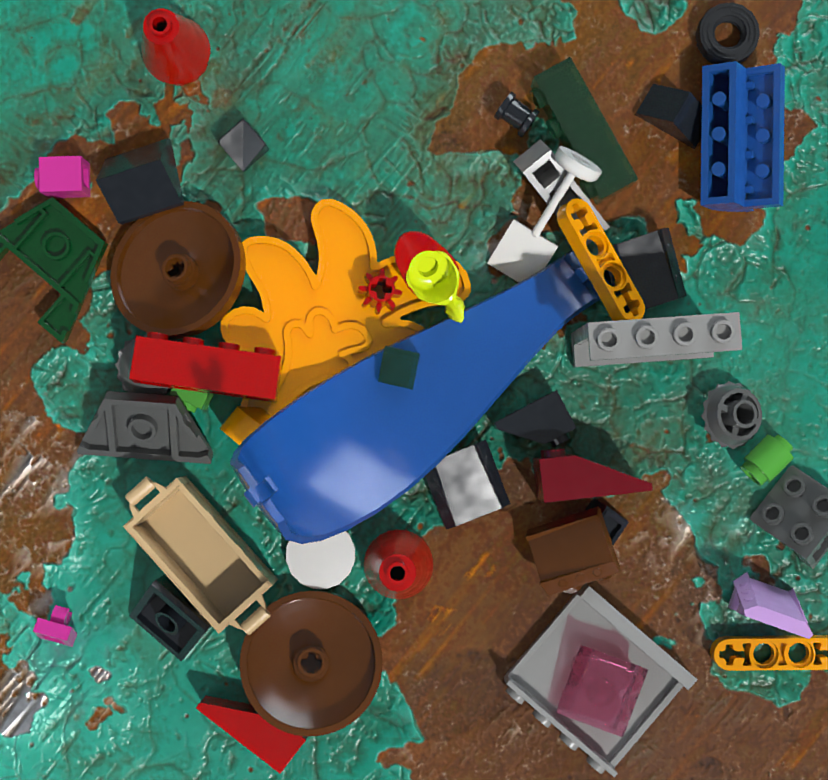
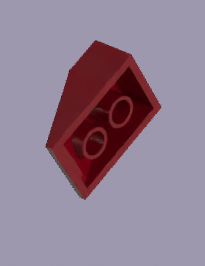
(573, 477)

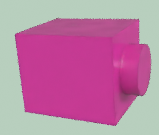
(63, 177)

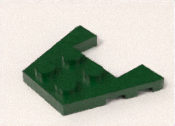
(61, 253)

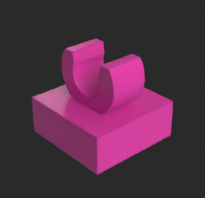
(57, 628)

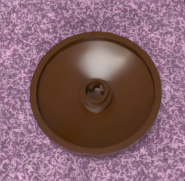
(178, 270)
(311, 664)

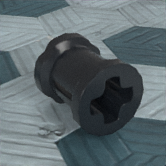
(516, 114)

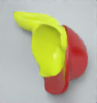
(429, 272)

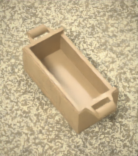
(200, 553)

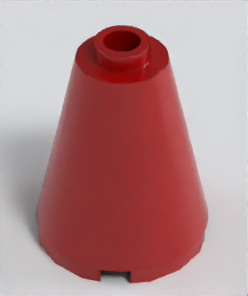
(174, 47)
(403, 550)

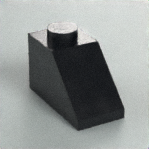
(540, 421)

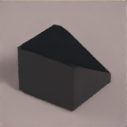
(243, 145)

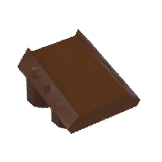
(573, 552)

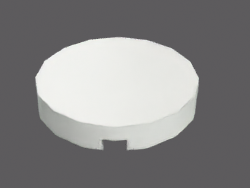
(321, 562)

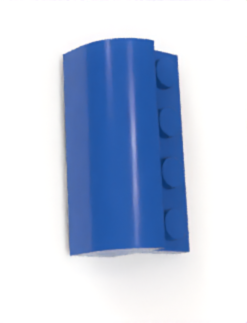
(742, 137)

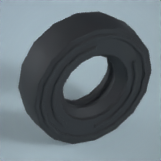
(734, 14)

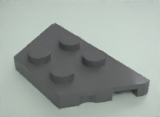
(145, 429)

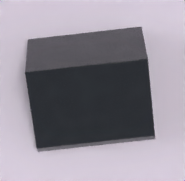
(141, 182)
(170, 617)

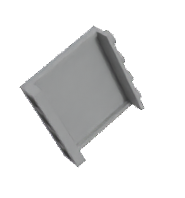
(655, 339)
(546, 666)

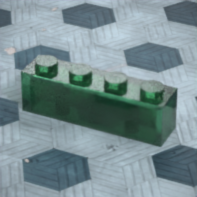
(582, 128)

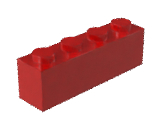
(206, 368)

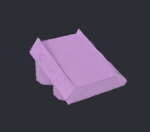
(769, 605)

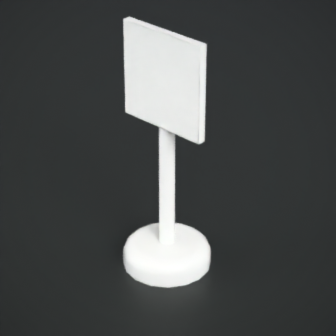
(524, 250)

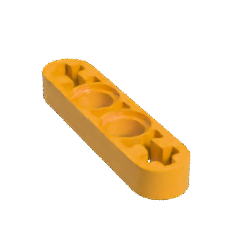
(596, 264)
(779, 653)

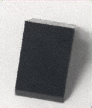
(673, 112)

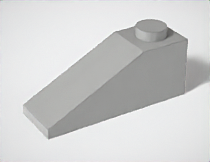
(546, 175)

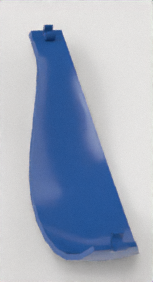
(367, 442)

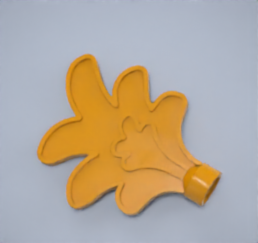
(319, 317)

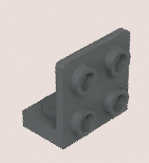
(796, 515)

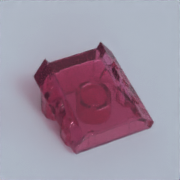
(601, 690)

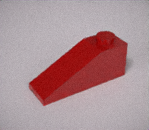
(252, 731)

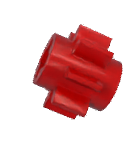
(387, 287)

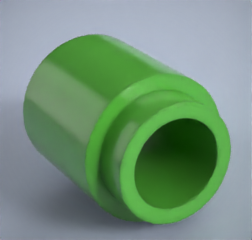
(767, 459)

